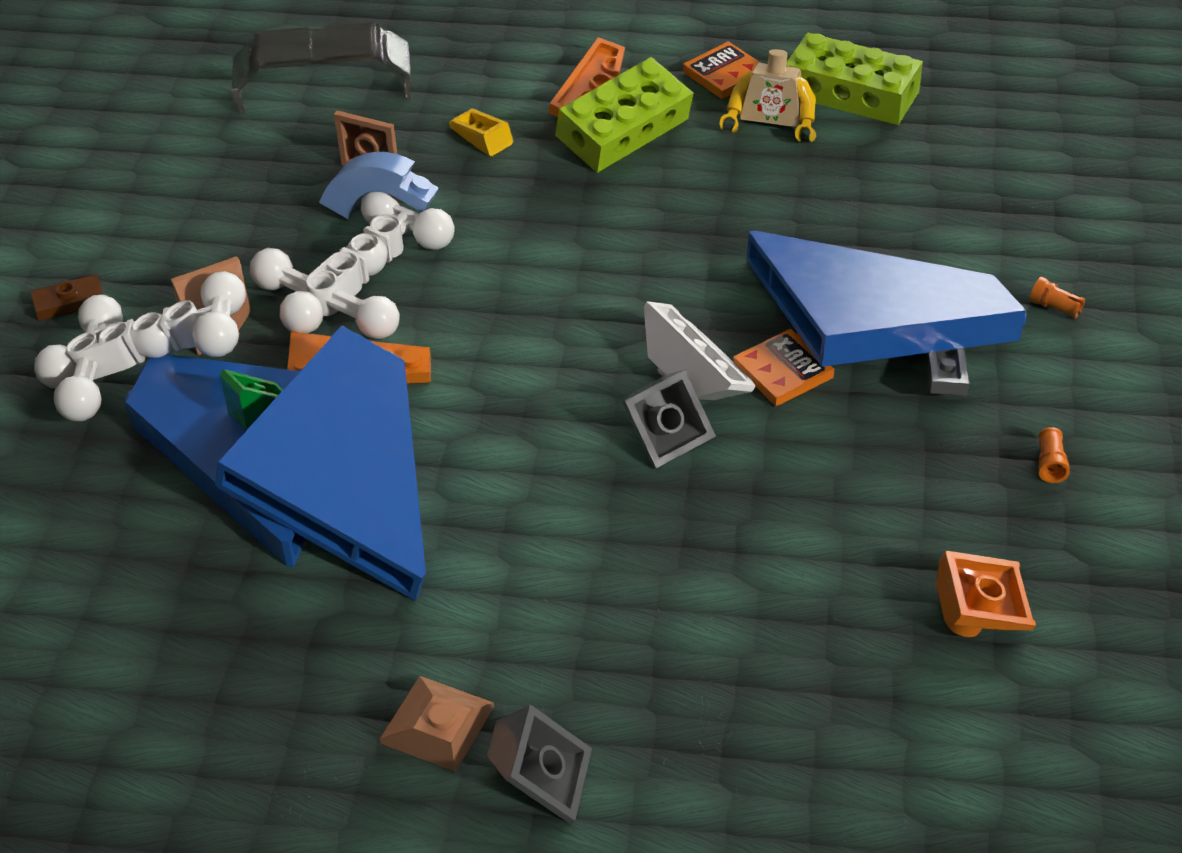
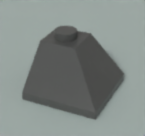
(668, 418)
(541, 759)

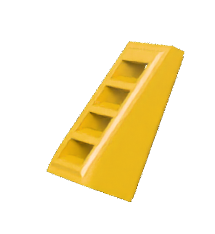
(483, 131)

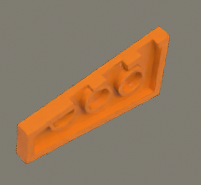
(597, 67)
(416, 358)

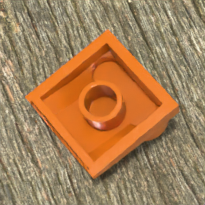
(982, 594)

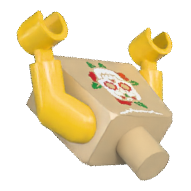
(773, 96)

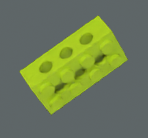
(854, 88)
(623, 114)

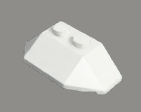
(679, 345)

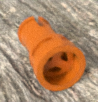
(1048, 294)
(1053, 461)

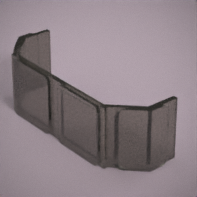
(319, 46)

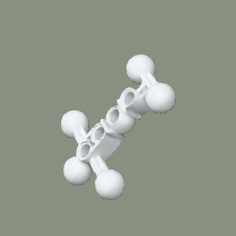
(341, 276)
(118, 345)

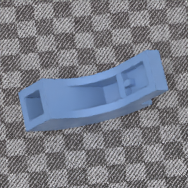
(377, 173)

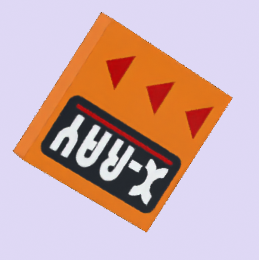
(720, 68)
(782, 367)

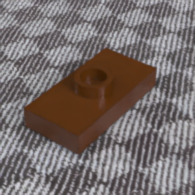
(65, 296)

